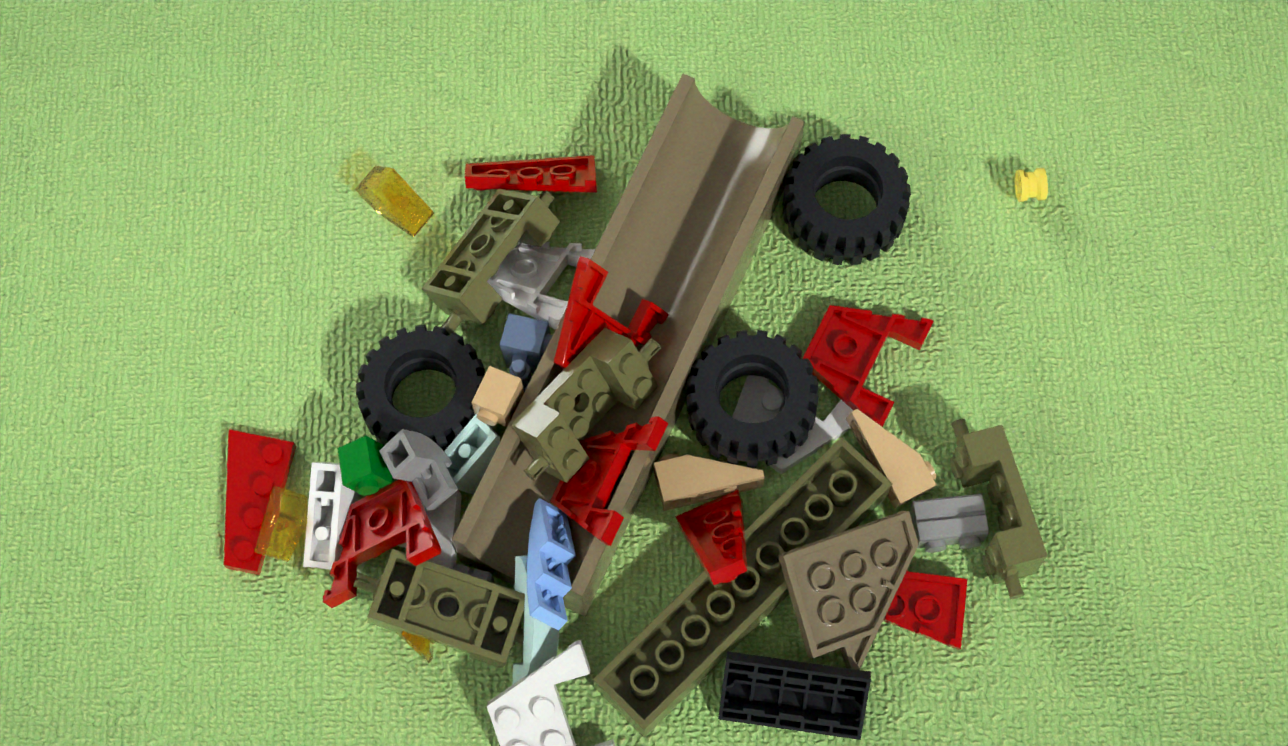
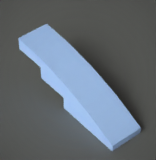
(547, 561)

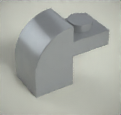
(421, 461)

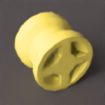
(1031, 184)

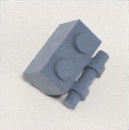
(524, 345)

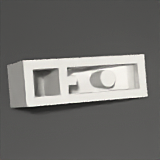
(326, 515)

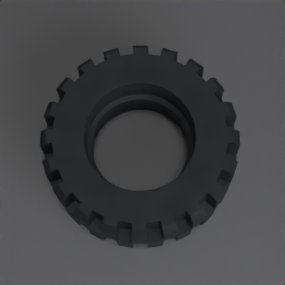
(851, 162)
(413, 353)
(758, 357)

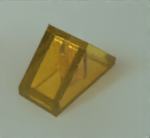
(282, 524)

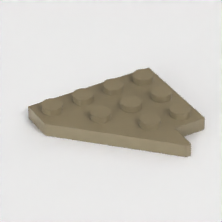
(848, 584)

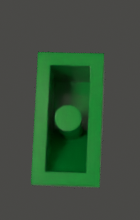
(363, 466)

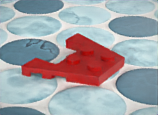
(586, 321)
(848, 347)
(591, 486)
(376, 525)

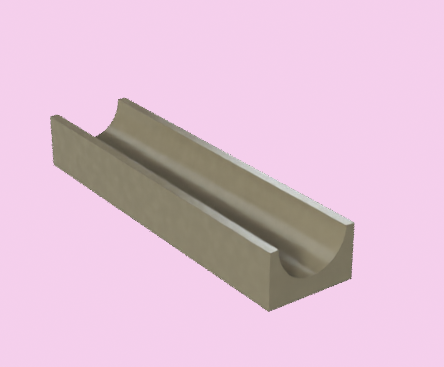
(674, 241)

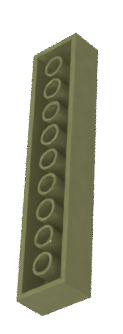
(713, 619)

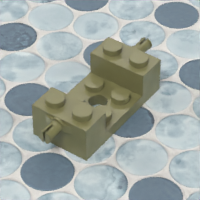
(461, 279)
(603, 374)
(1019, 546)
(409, 598)

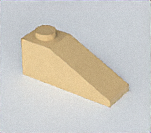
(497, 397)
(894, 459)
(697, 479)

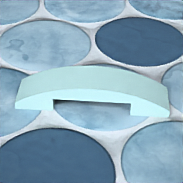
(539, 638)

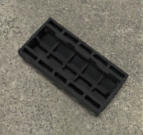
(794, 695)

